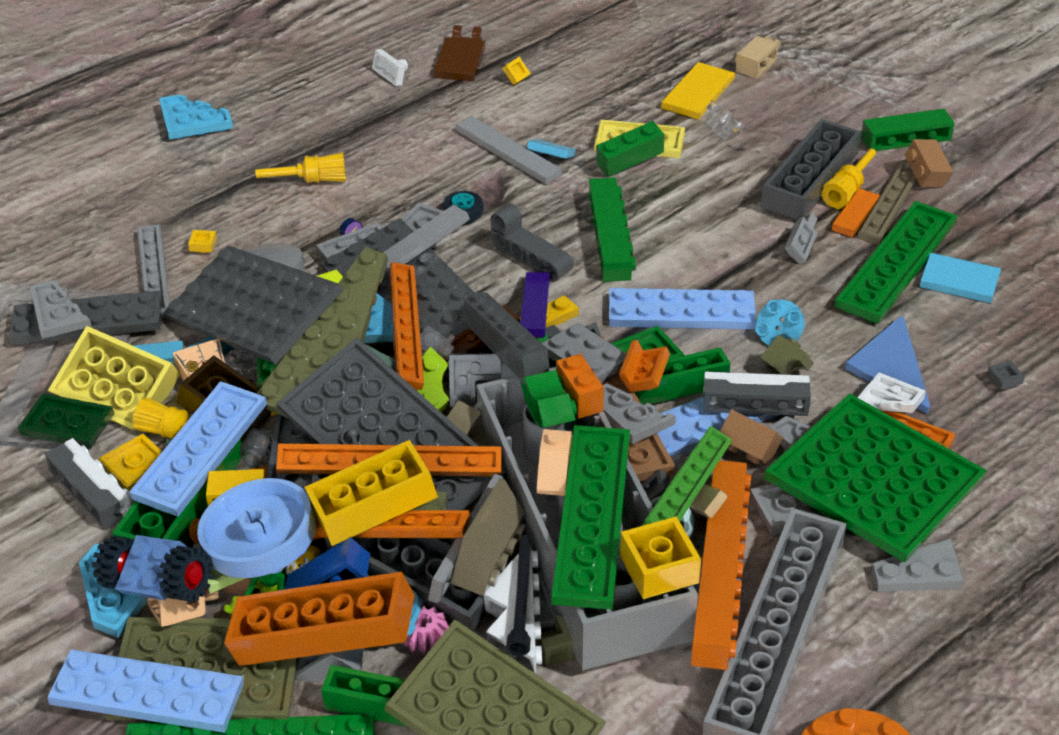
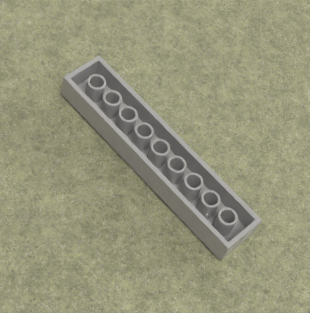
(776, 627)

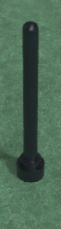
(518, 640)

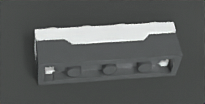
(756, 393)
(89, 483)

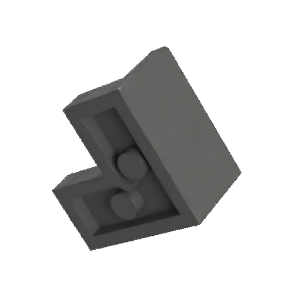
(466, 369)

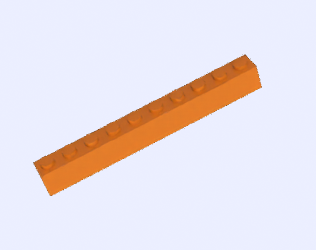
(720, 569)

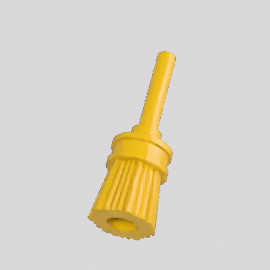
(312, 169)
(846, 182)
(159, 419)

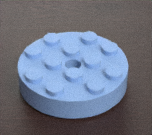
(257, 528)

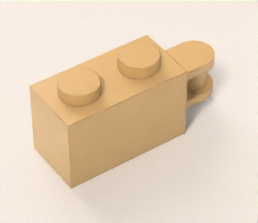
(757, 56)

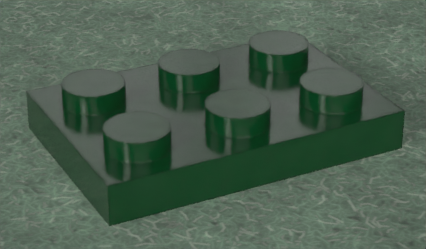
(65, 418)

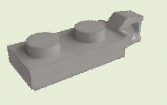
(802, 238)

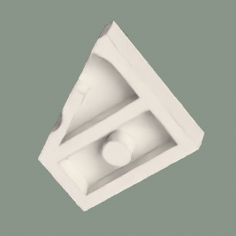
(892, 394)

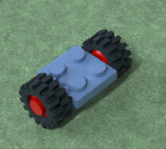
(153, 568)

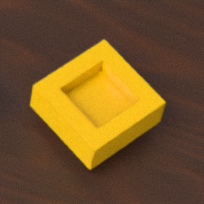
(516, 70)
(202, 241)

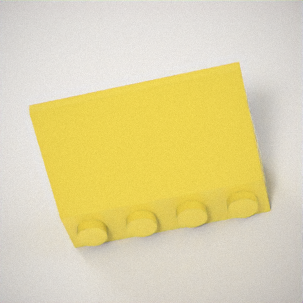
(113, 375)

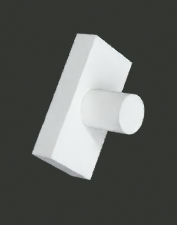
(389, 67)

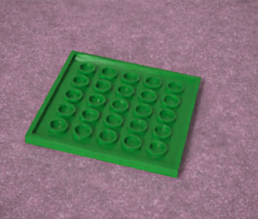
(875, 476)

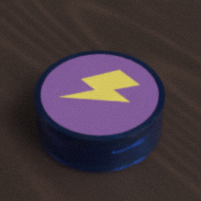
(349, 225)

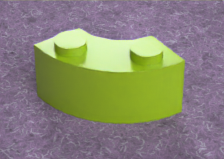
(434, 370)

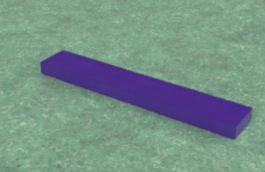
(535, 303)

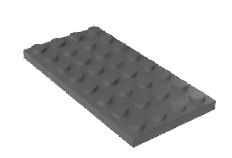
(437, 285)
(253, 303)
(368, 395)

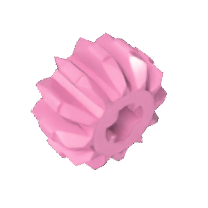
(428, 630)

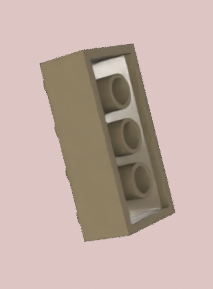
(489, 541)

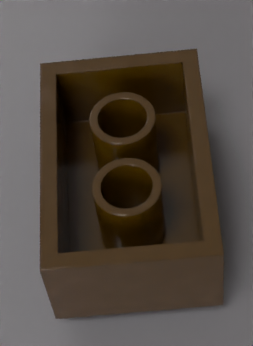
(204, 380)

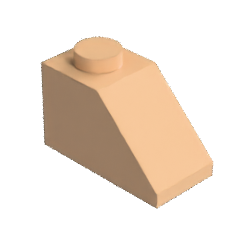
(554, 462)

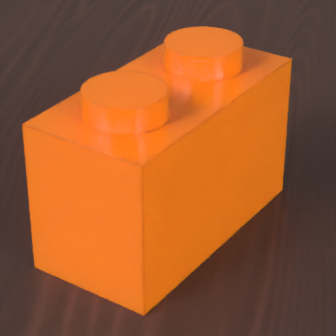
(581, 385)

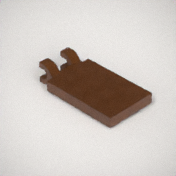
(460, 56)

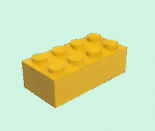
(371, 492)

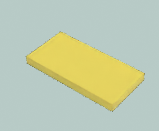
(672, 135)

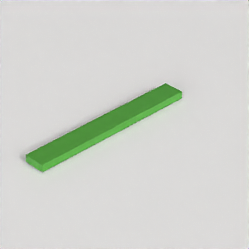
(690, 477)

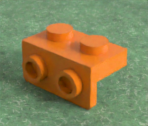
(642, 367)

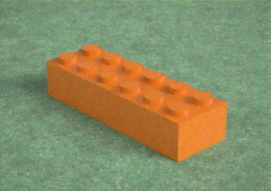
(320, 619)

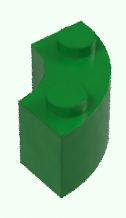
(548, 399)

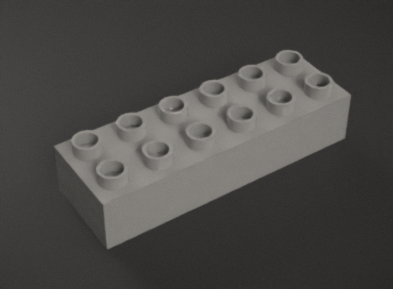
(598, 635)

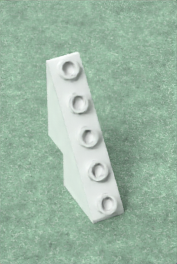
(501, 604)

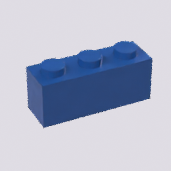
(339, 563)

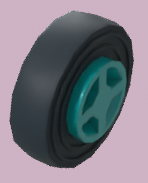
(467, 201)

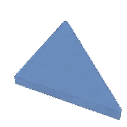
(890, 355)

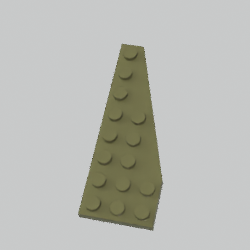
(333, 330)

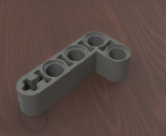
(525, 246)

